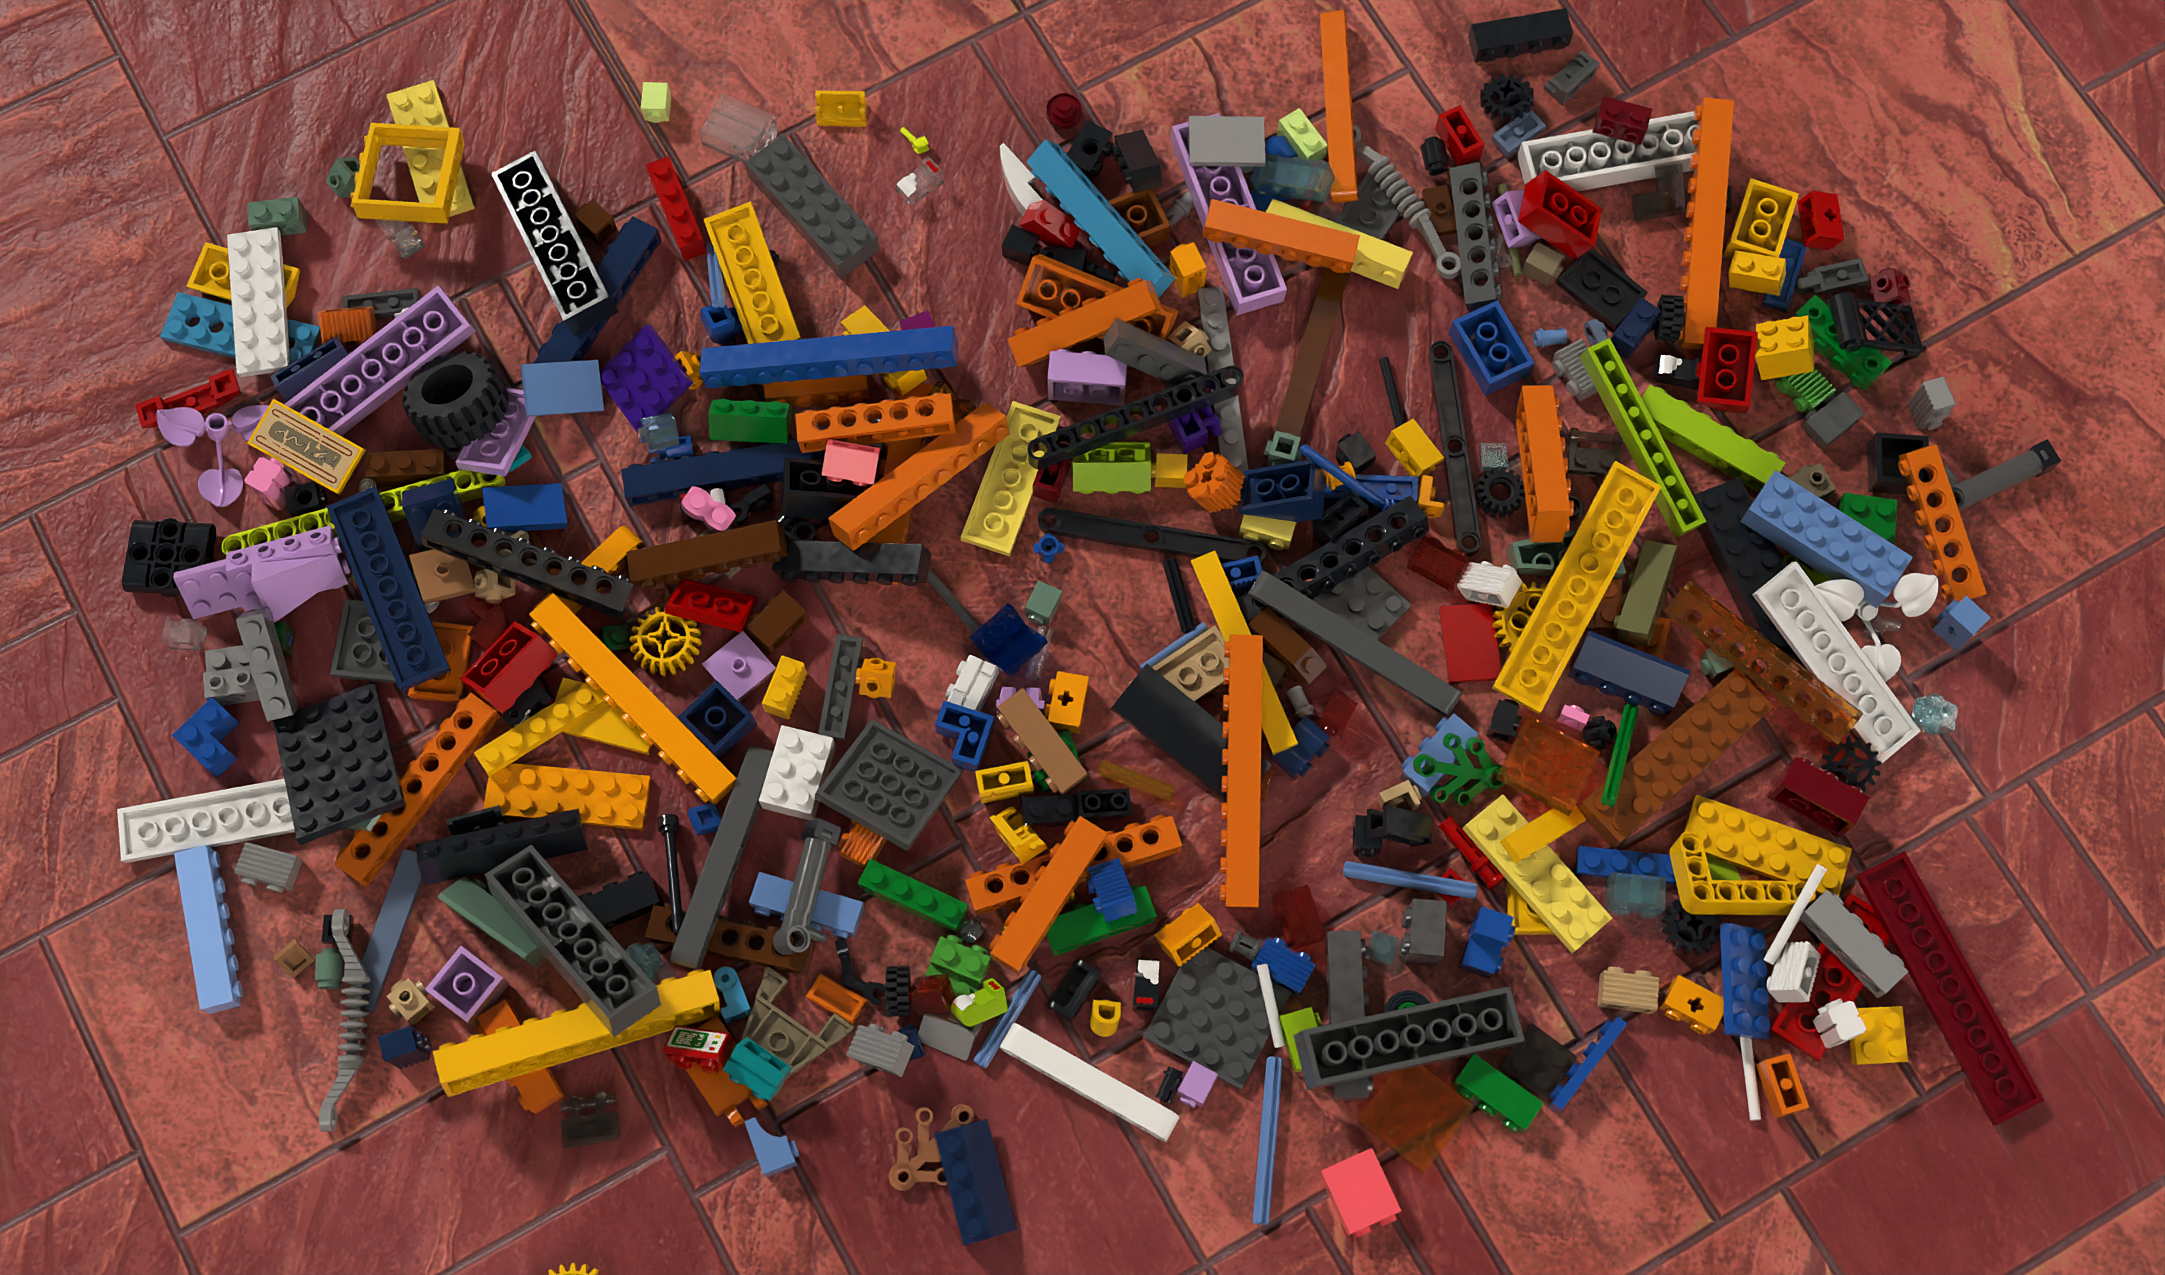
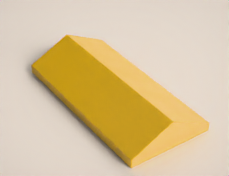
(212, 274)

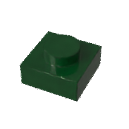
(616, 638)

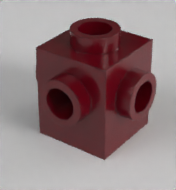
(1890, 287)

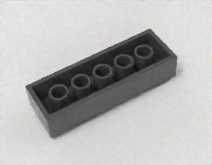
(812, 206)

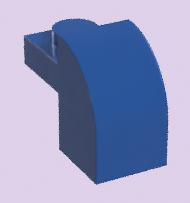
(721, 323)

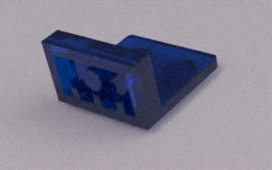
(1007, 640)

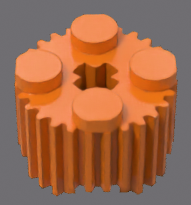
(1214, 483)

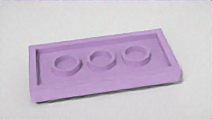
(499, 448)

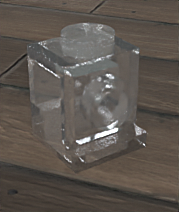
(183, 634)

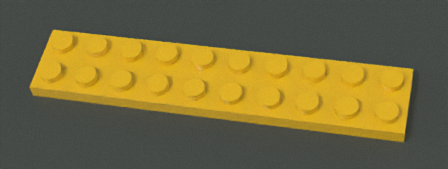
(1576, 587)

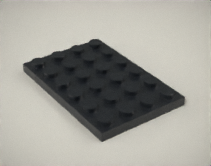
(338, 763)

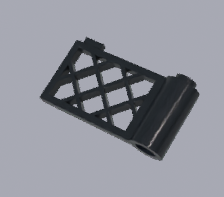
(1851, 325)

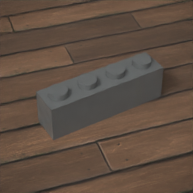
(1152, 354)
(267, 664)

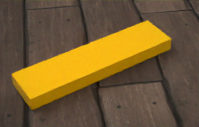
(1540, 833)

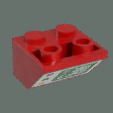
(698, 1048)

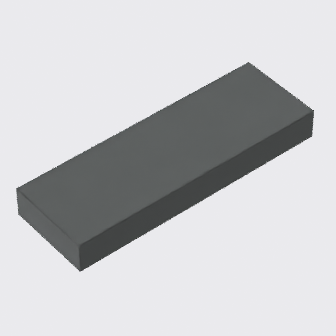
(384, 303)

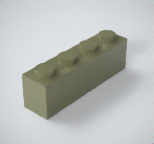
(1646, 593)

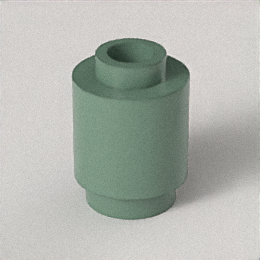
(329, 969)

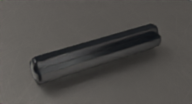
(1178, 595)

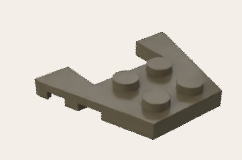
(784, 1035)

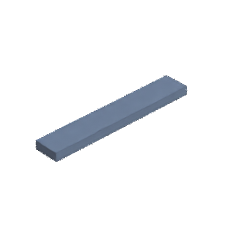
(391, 926)

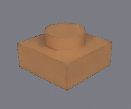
(293, 958)

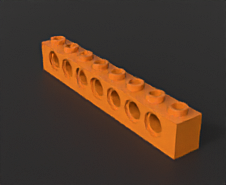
(433, 784)
(1141, 852)

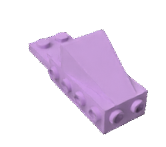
(267, 575)

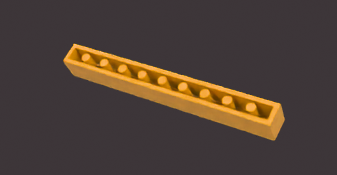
(633, 699)

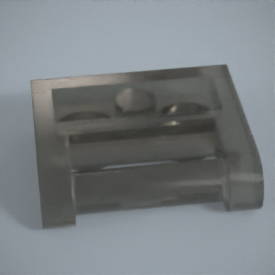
(1591, 460)

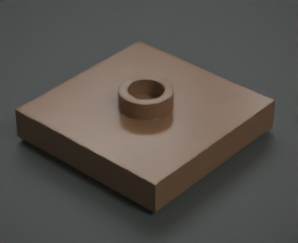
(441, 576)

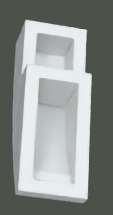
(1018, 180)

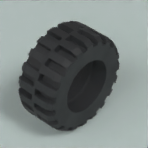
(455, 399)

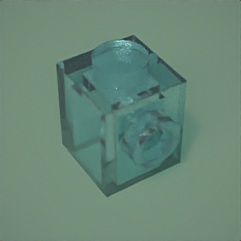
(658, 432)

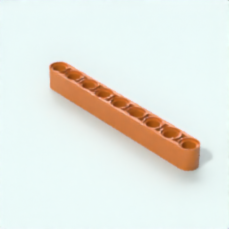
(1339, 106)

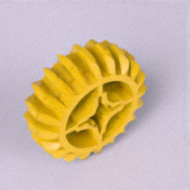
(645, 638)

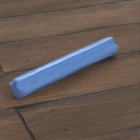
(715, 278)
(1006, 1019)

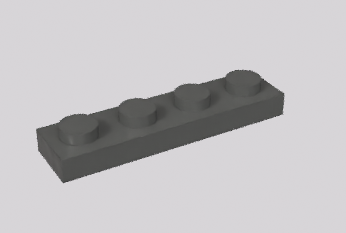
(840, 687)

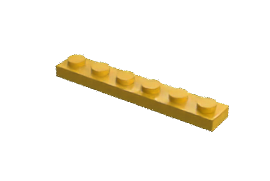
(539, 728)

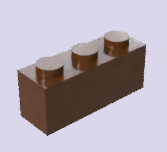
(406, 467)

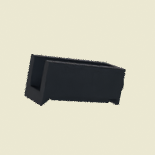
(1399, 826)

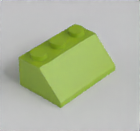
(1114, 469)

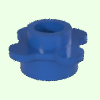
(1048, 540)

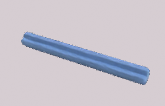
(1410, 880)

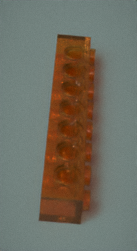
(1778, 663)

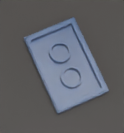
(562, 388)

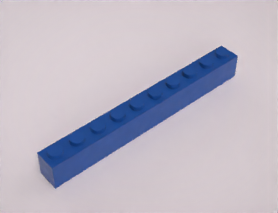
(829, 357)

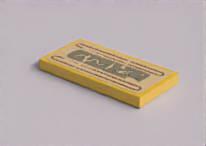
(306, 446)

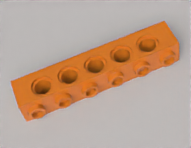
(886, 430)
(1954, 530)

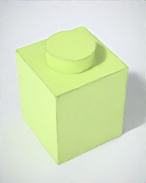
(656, 102)

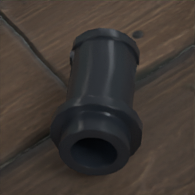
(1100, 272)
(1169, 1084)

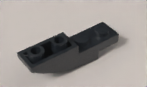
(1062, 809)

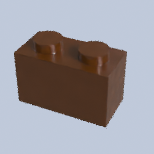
(777, 622)

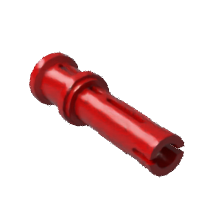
(1479, 861)

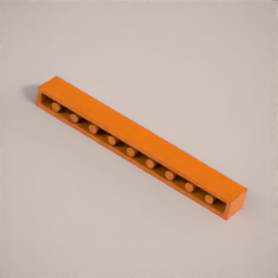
(1706, 219)
(1243, 771)

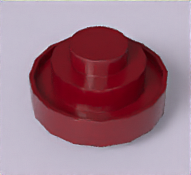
(1064, 111)

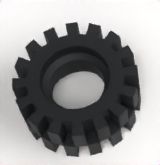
(1670, 319)
(1504, 478)
(897, 991)

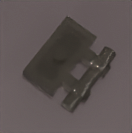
(591, 1128)

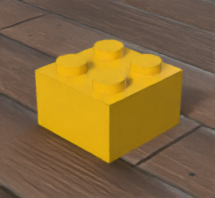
(1785, 347)

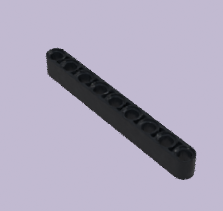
(1126, 426)

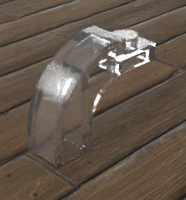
(401, 237)

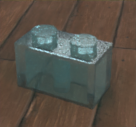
(1635, 894)

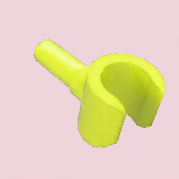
(919, 144)

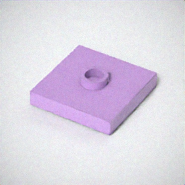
(739, 666)

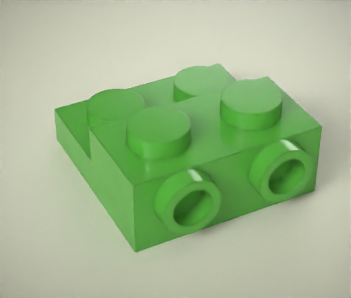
(964, 965)

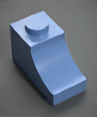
(773, 1152)

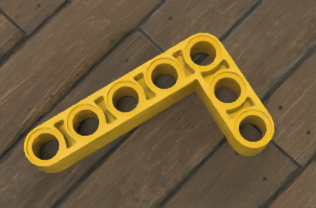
(1726, 897)

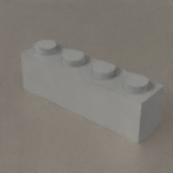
(1853, 943)

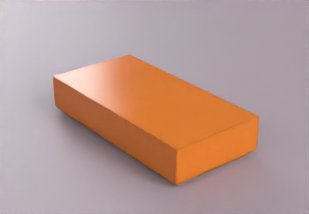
(836, 998)

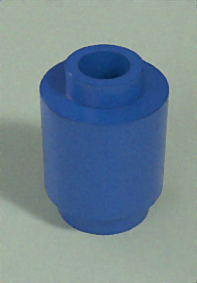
(1280, 146)

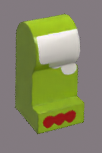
(981, 1004)

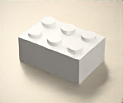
(797, 772)

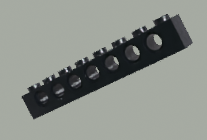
(461, 547)
(1338, 554)

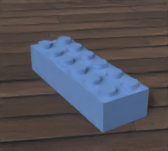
(1825, 538)

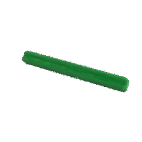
(1619, 755)

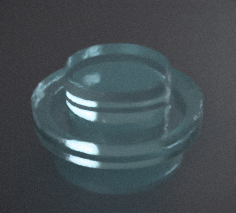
(971, 930)

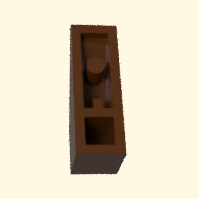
(1287, 646)

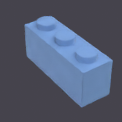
(1435, 748)

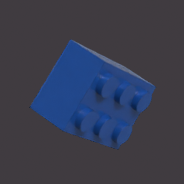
(1491, 348)

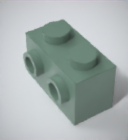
(284, 213)

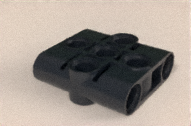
(155, 539)

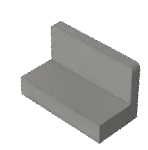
(948, 1034)

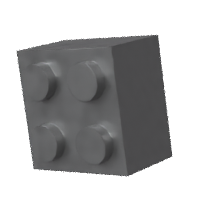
(1424, 932)

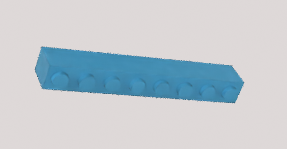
(1097, 217)

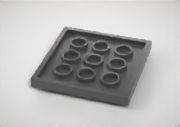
(889, 784)
(1215, 1016)

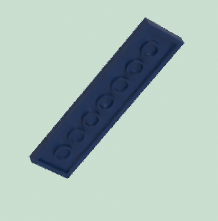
(388, 589)

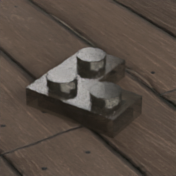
(1668, 199)

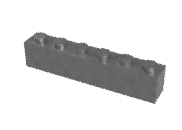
(1346, 996)

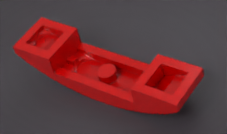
(203, 398)

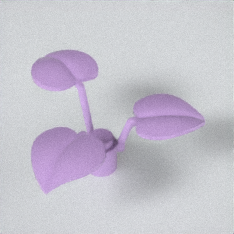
(183, 425)

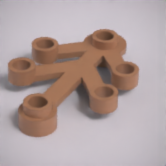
(925, 1150)

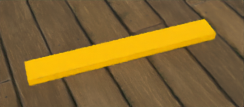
(1231, 622)

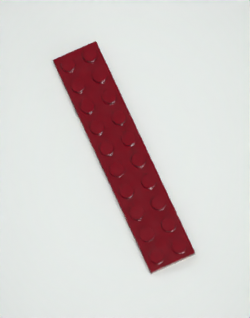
(1949, 988)

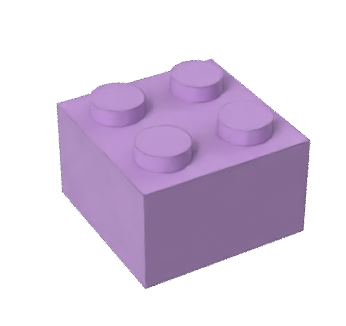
(467, 986)

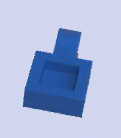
(685, 448)

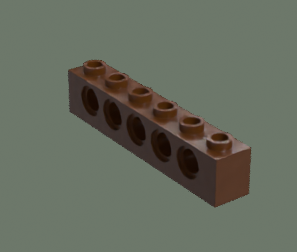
(660, 932)

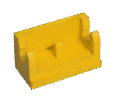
(841, 108)
(1414, 449)
(1019, 838)

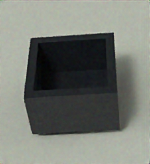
(1884, 458)

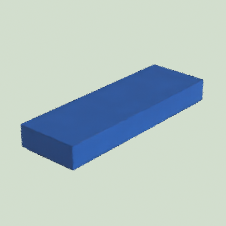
(1794, 255)

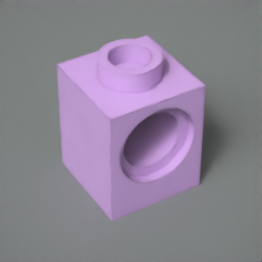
(1196, 1085)

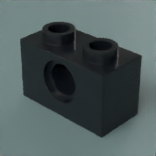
(1091, 139)

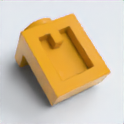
(1426, 497)

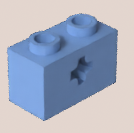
(1960, 622)

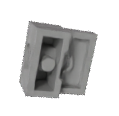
(229, 676)

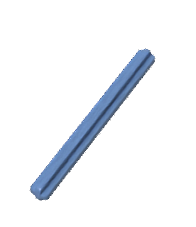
(1267, 1142)

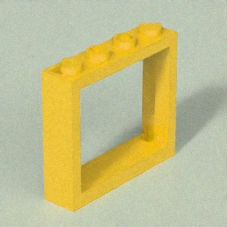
(411, 136)

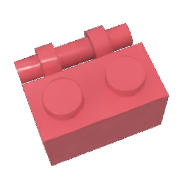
(850, 462)

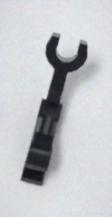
(852, 981)

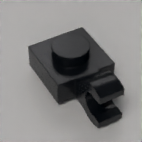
(754, 501)

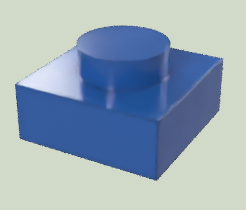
(704, 818)

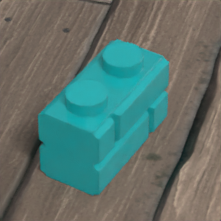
(757, 1069)

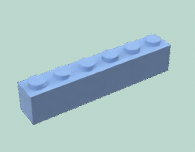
(208, 929)

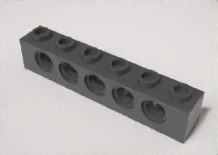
(1463, 180)

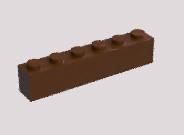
(707, 554)

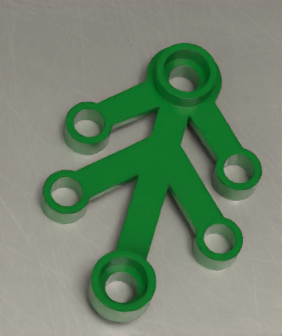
(1462, 772)

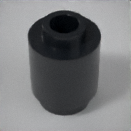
(1435, 156)

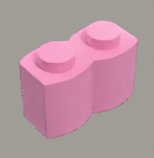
(702, 507)

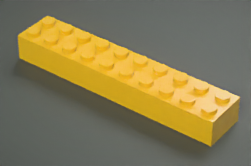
(568, 1036)

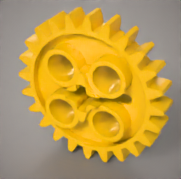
(1505, 616)

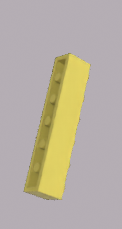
(1373, 256)

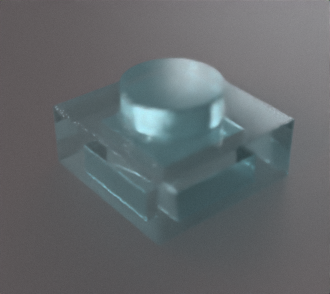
(1493, 456)
(1381, 947)

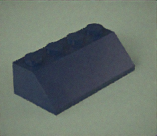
(1628, 674)
(974, 1182)

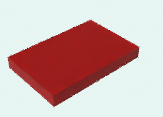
(711, 605)
(1469, 643)

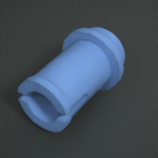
(1549, 337)

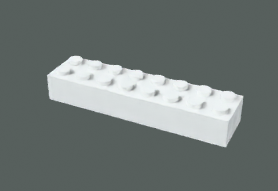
(1596, 161)

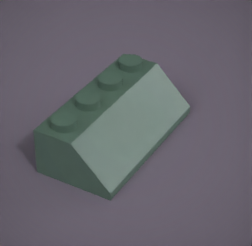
(487, 914)

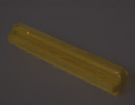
(1136, 780)

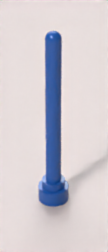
(1346, 479)

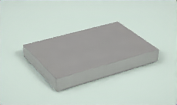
(1226, 141)

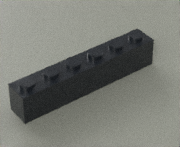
(869, 562)
(490, 847)

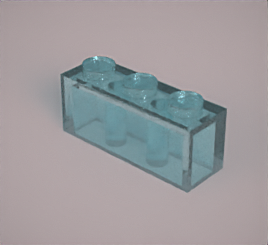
(1293, 178)

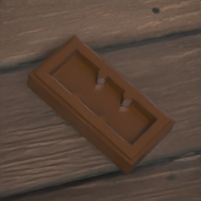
(1439, 203)

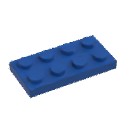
(1744, 982)

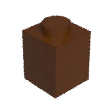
(595, 221)

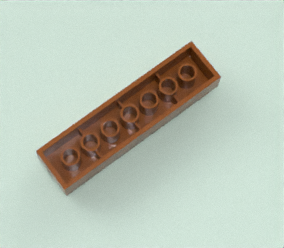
(1677, 757)

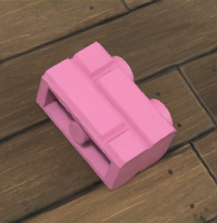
(269, 482)

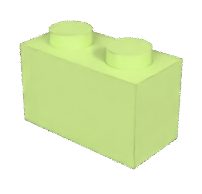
(1302, 136)

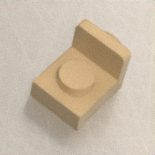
(1395, 795)

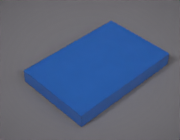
(525, 507)

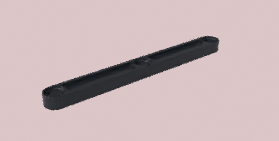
(1456, 464)
(1132, 534)

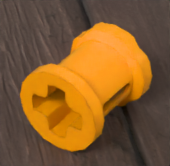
(1332, 482)

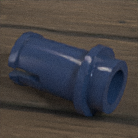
(913, 1039)

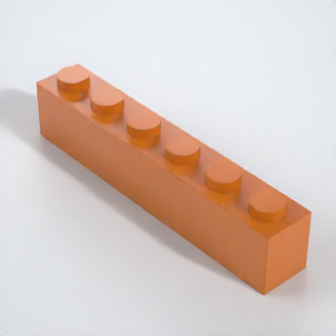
(1280, 236)
(1084, 323)
(1049, 895)

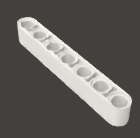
(1089, 1082)

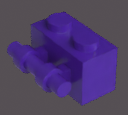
(1191, 430)

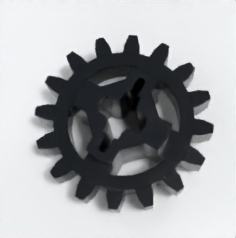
(1506, 97)
(1866, 763)
(1693, 936)

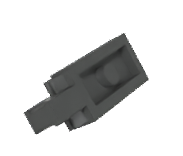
(1834, 278)

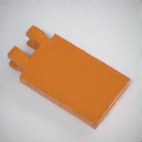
(719, 1089)

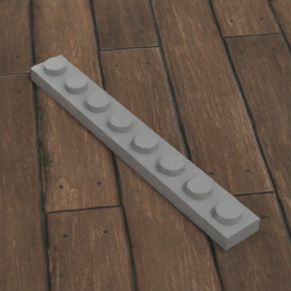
(1215, 326)

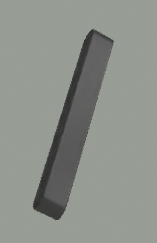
(1355, 643)
(722, 860)

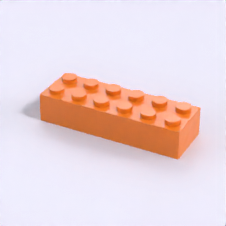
(1056, 286)
(1543, 464)

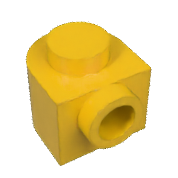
(1105, 1017)

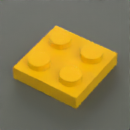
(1883, 1038)

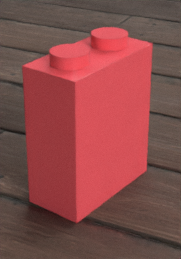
(1360, 1193)

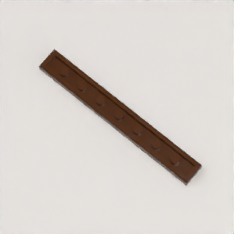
(1311, 352)

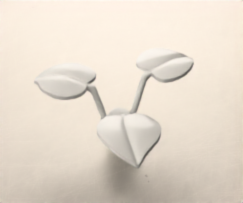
(1914, 594)

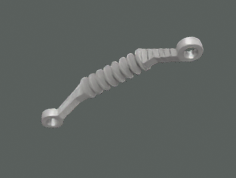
(1406, 203)
(350, 1062)

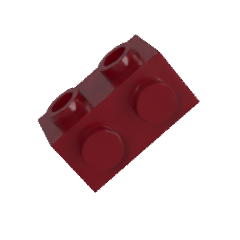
(1622, 120)

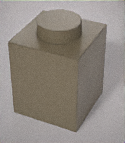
(1543, 264)

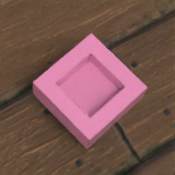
(1573, 717)

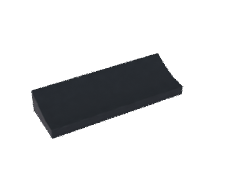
(1177, 727)

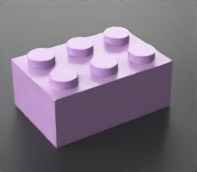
(1086, 378)

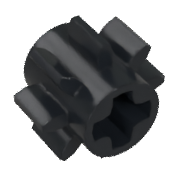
(1600, 732)

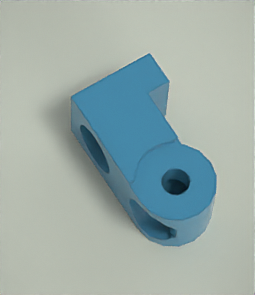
(730, 986)

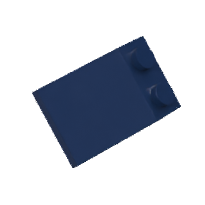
(1284, 492)

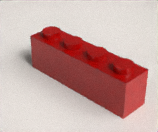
(676, 208)

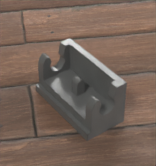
(1572, 78)

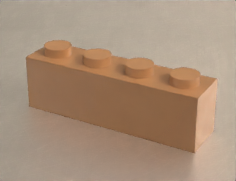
(1041, 741)

